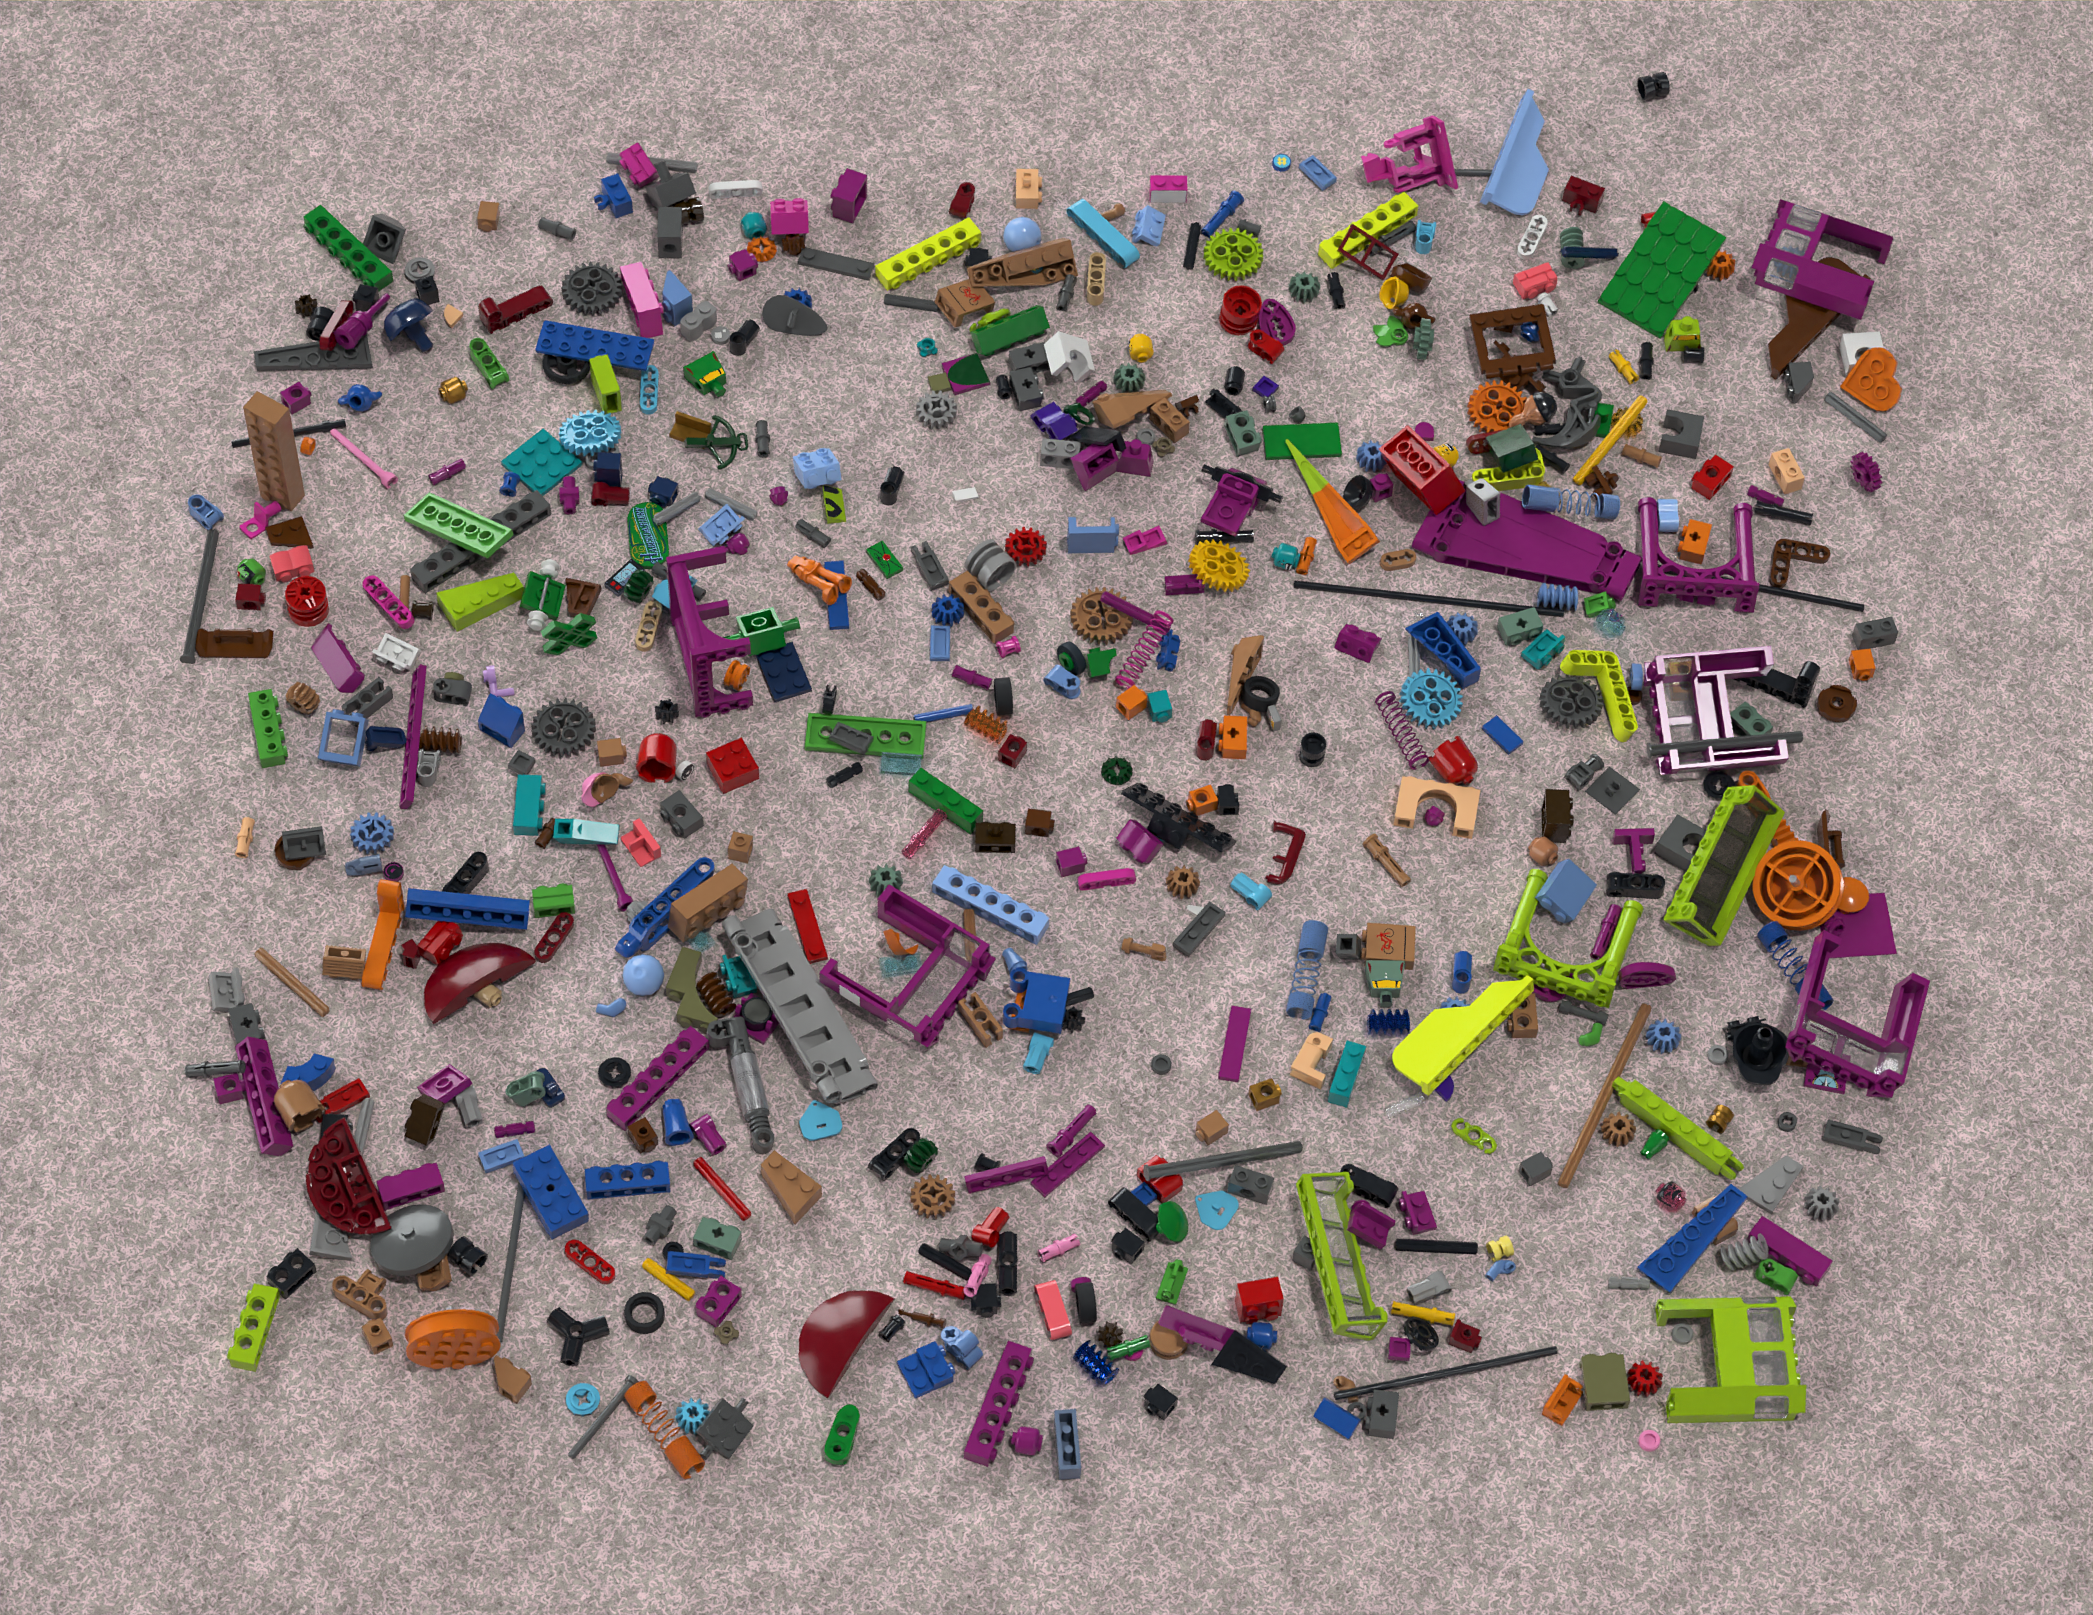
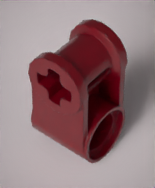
(963, 200)

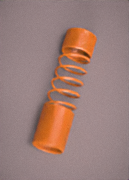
(680, 1450)

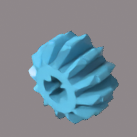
(688, 1409)

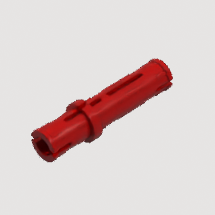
(931, 1284)

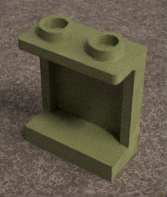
(1605, 1382)

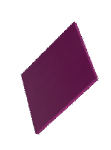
(1866, 931)

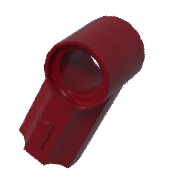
(605, 495)
(1206, 740)

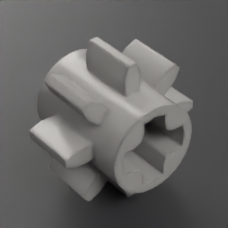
(635, 908)

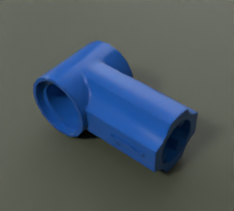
(1462, 972)

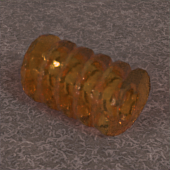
(986, 724)

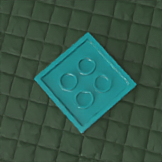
(541, 462)

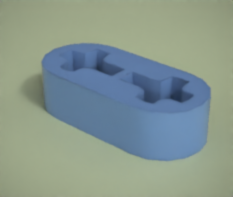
(1636, 676)

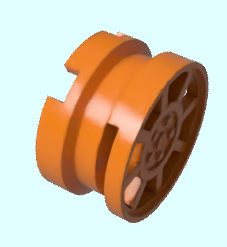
(736, 675)

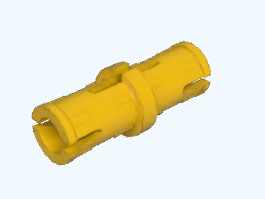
(1624, 366)

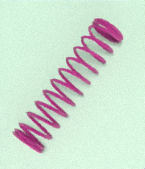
(1129, 681)

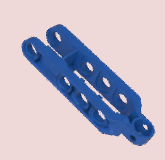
(638, 933)

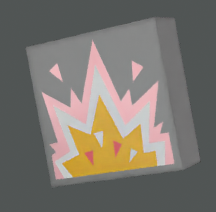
(1274, 718)

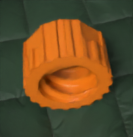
(308, 445)

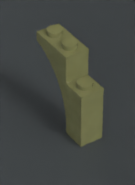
(683, 987)

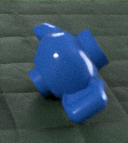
(361, 396)

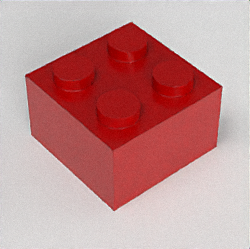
(732, 765)
(1259, 1300)

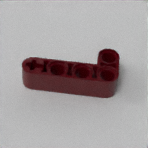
(513, 309)

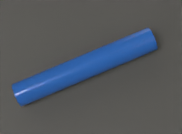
(944, 713)

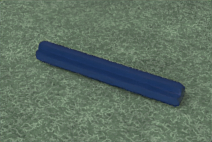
(1589, 252)

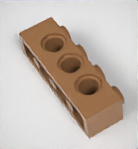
(972, 604)

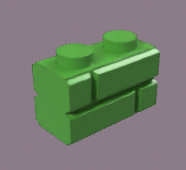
(553, 900)

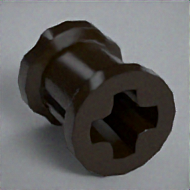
(422, 609)

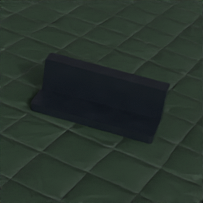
(1099, 436)

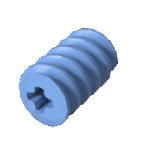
(1558, 596)

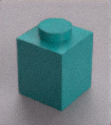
(1159, 706)

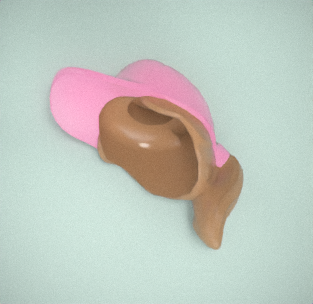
(602, 783)

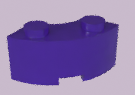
(1054, 421)

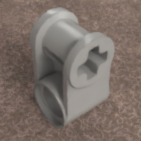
(428, 764)

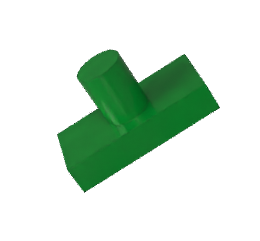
(1605, 412)

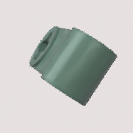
(526, 1088)

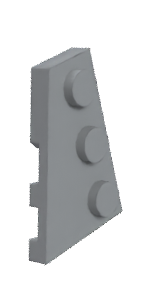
(1772, 1184)
(328, 1240)

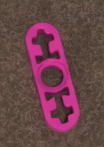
(1104, 878)

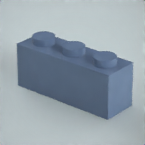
(1067, 1444)

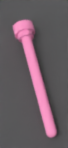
(385, 477)

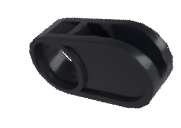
(829, 700)

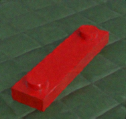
(807, 926)

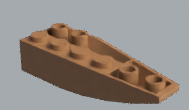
(1016, 267)

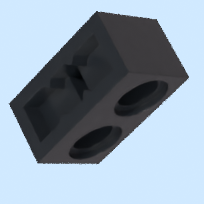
(295, 1276)

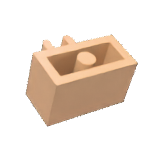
(1027, 188)

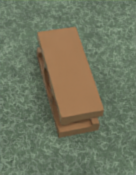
(980, 1012)

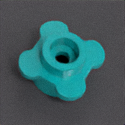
(927, 342)

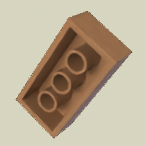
(707, 903)

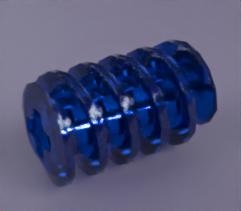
(1388, 1021)
(1094, 1364)

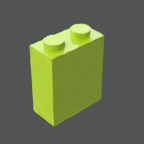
(605, 384)

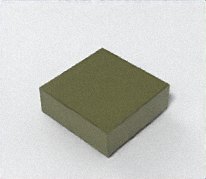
(939, 383)

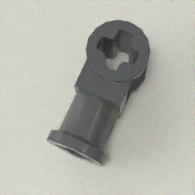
(1583, 772)

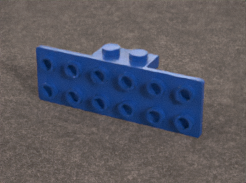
(587, 343)

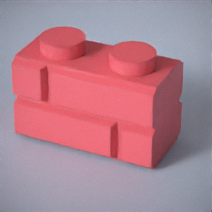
(1535, 281)

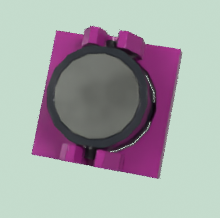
(758, 1017)

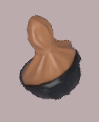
(1537, 410)

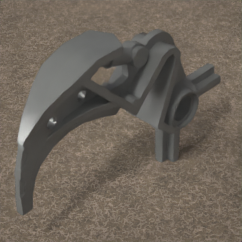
(1585, 396)

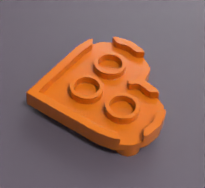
(1874, 380)

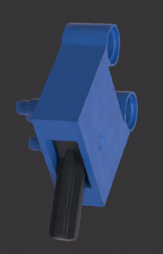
(1044, 1001)

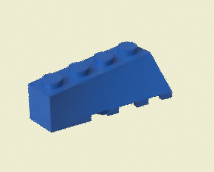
(1443, 642)

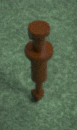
(929, 1319)

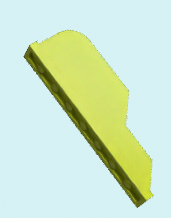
(1454, 1033)

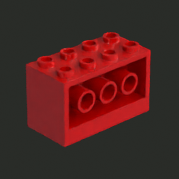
(1421, 469)

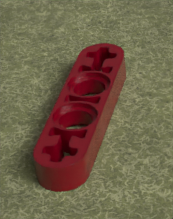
(340, 316)

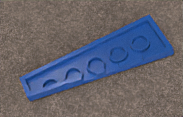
(1680, 1253)

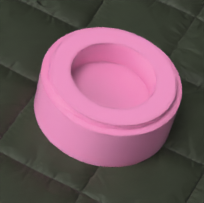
(1649, 1440)

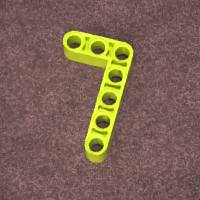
(1612, 686)

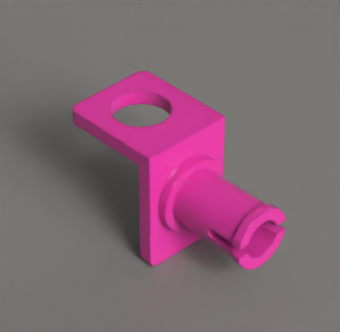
(260, 518)

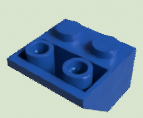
(501, 720)

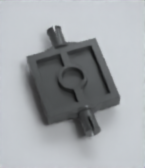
(724, 1428)

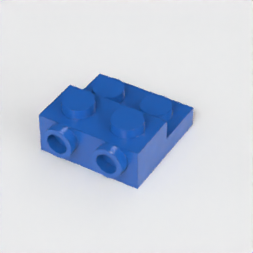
(926, 1369)

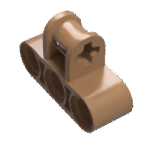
(366, 1286)

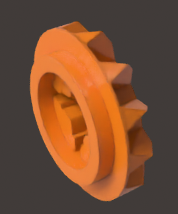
(768, 252)

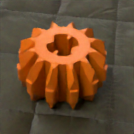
(1721, 266)

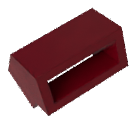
(410, 954)

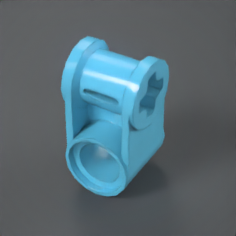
(1424, 237)

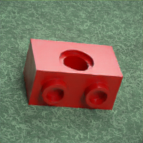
(1718, 470)

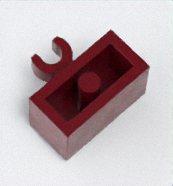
(1583, 195)

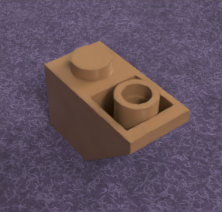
(511, 1381)

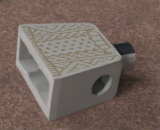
(1482, 500)

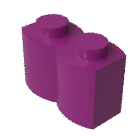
(1139, 841)

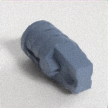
(364, 865)

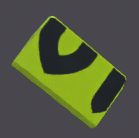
(834, 505)

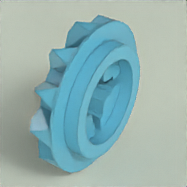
(580, 1390)

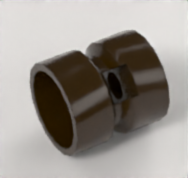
(691, 210)

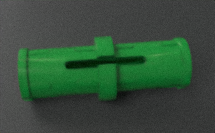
(1128, 1347)

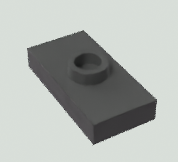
(851, 738)

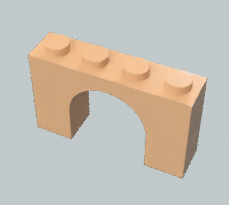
(1462, 799)

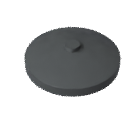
(415, 1243)

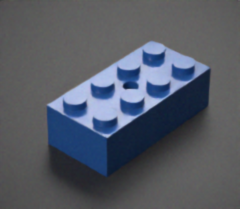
(557, 1210)

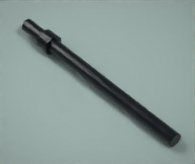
(325, 426)

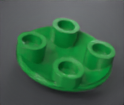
(1172, 1221)

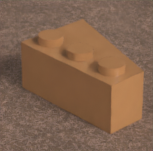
(790, 1185)

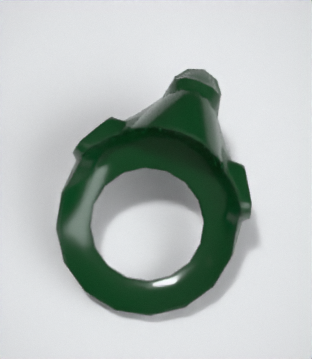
(1076, 407)

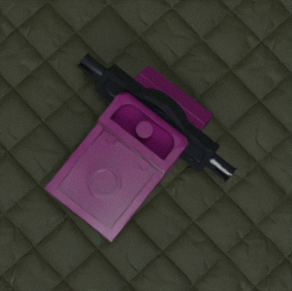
(1234, 498)

